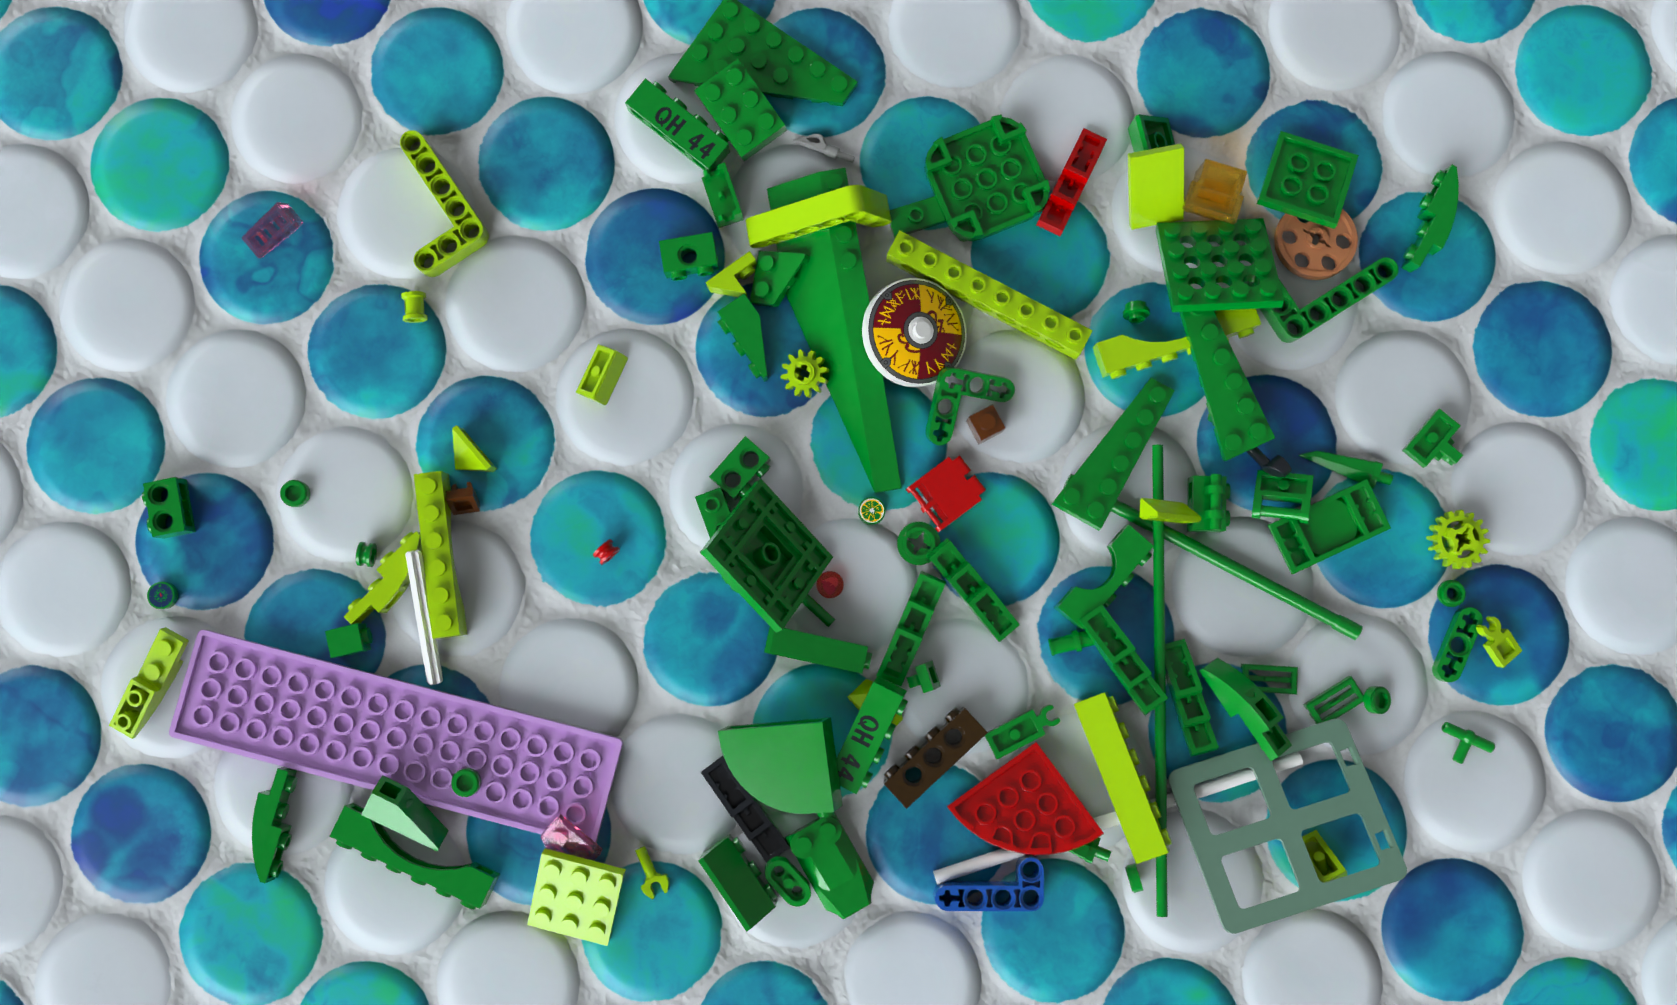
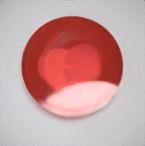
(830, 584)

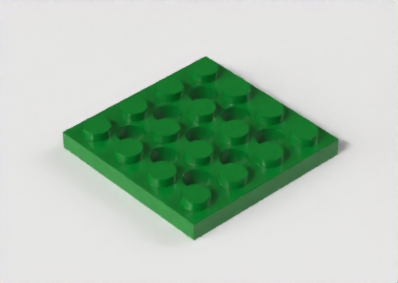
(1207, 275)

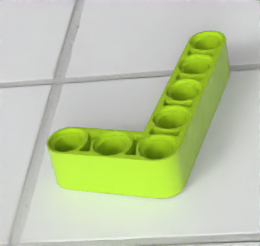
(449, 202)
(819, 212)

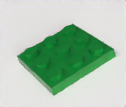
(1307, 179)

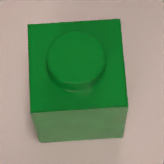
(349, 640)

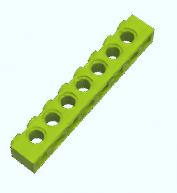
(988, 295)

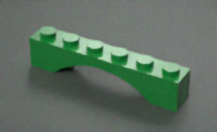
(467, 882)

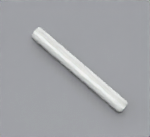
(420, 599)

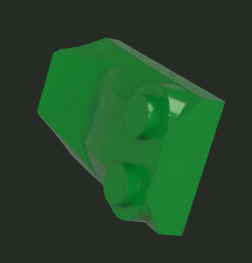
(832, 865)

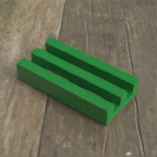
(1293, 679)
(1331, 691)

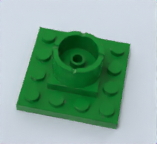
(767, 555)

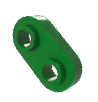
(786, 880)

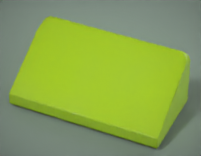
(602, 374)
(1167, 511)

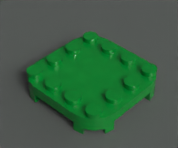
(986, 179)

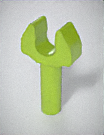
(651, 874)

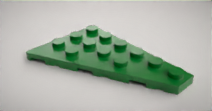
(768, 54)

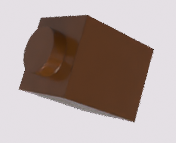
(985, 424)

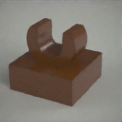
(462, 500)

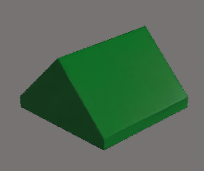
(1150, 132)

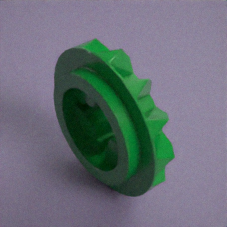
(913, 531)

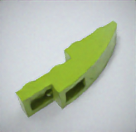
(386, 592)
(150, 684)

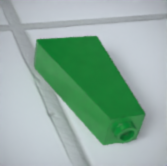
(818, 650)

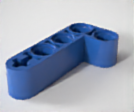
(989, 889)

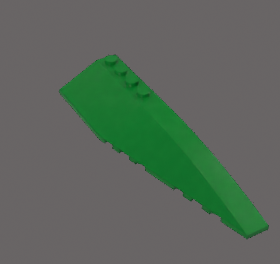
(830, 309)

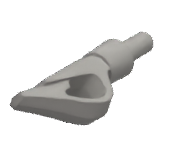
(822, 147)

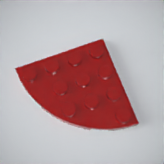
(1027, 808)

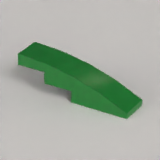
(973, 590)
(911, 628)
(1123, 659)
(1188, 699)

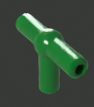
(1467, 738)

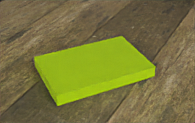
(1156, 186)

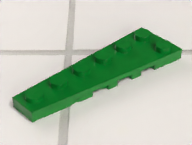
(1230, 400)
(1104, 473)

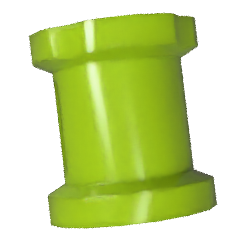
(414, 306)

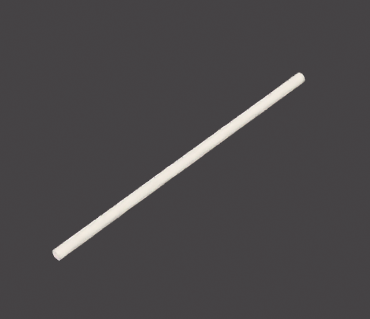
(1111, 819)

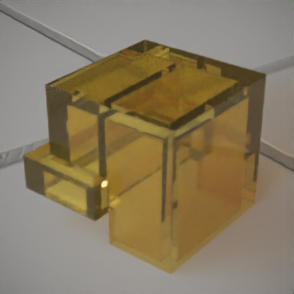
(1216, 192)

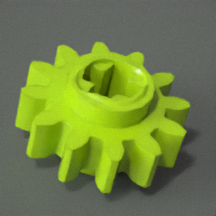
(796, 380)

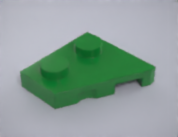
(775, 276)

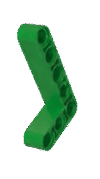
(1324, 304)

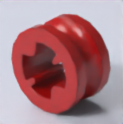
(606, 552)

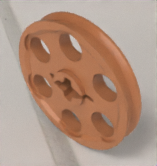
(1314, 253)

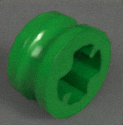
(366, 554)

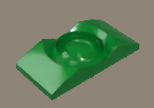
(1333, 527)

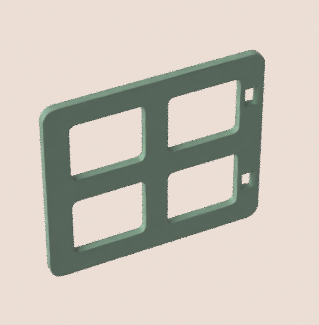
(1286, 826)

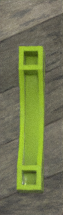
(1124, 353)
(443, 592)

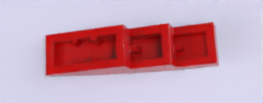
(1071, 182)

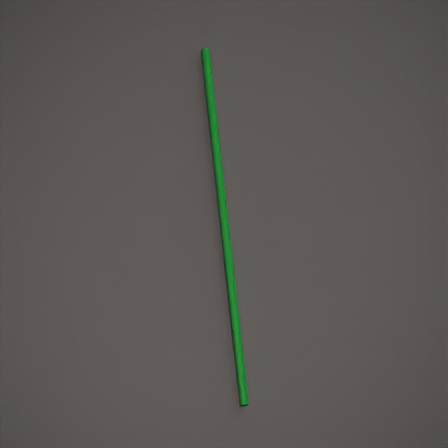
(1159, 676)

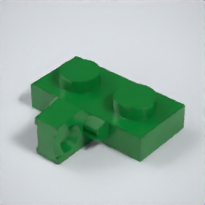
(1434, 441)

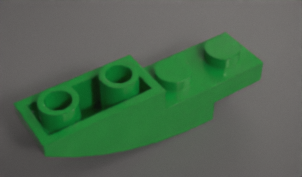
(1438, 218)
(1244, 698)
(268, 833)

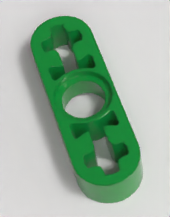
(1468, 640)

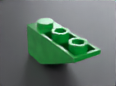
(745, 326)
(404, 813)

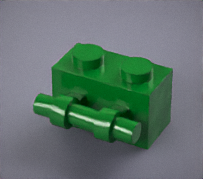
(1208, 499)

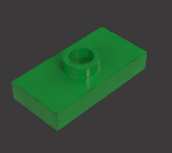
(916, 216)

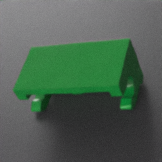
(722, 196)

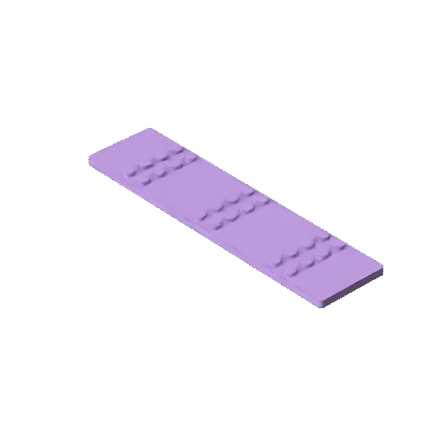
(371, 725)

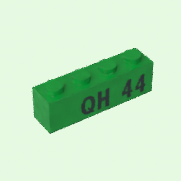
(677, 126)
(868, 733)

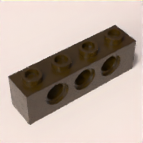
(910, 791)

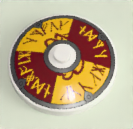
(913, 332)

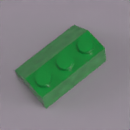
(738, 881)

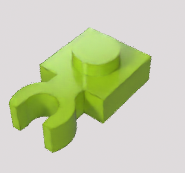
(1500, 644)

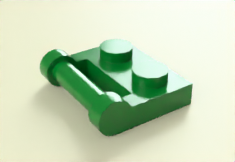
(1291, 488)

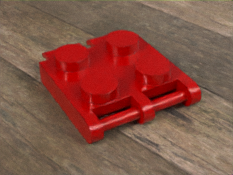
(947, 491)

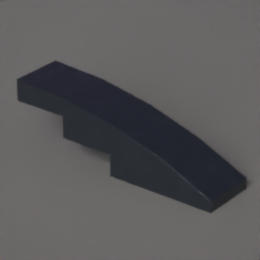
(745, 810)

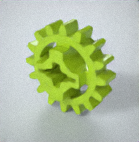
(1468, 533)

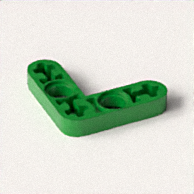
(954, 393)

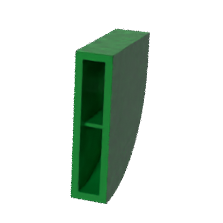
(786, 764)

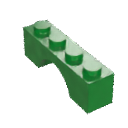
(1126, 551)

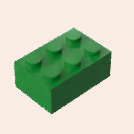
(740, 110)

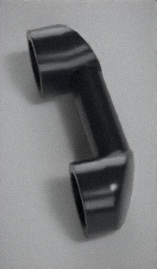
(1276, 466)

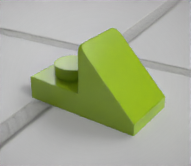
(727, 280)

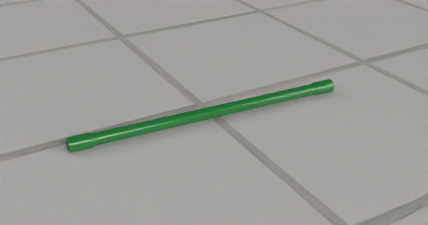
(1337, 622)

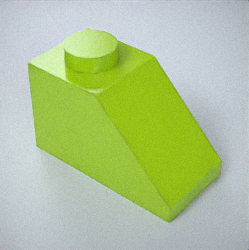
(1323, 859)

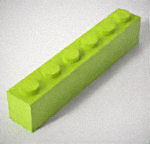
(1122, 779)

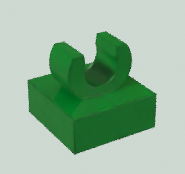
(925, 676)

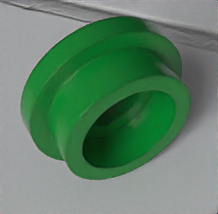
(1136, 311)
(1459, 593)

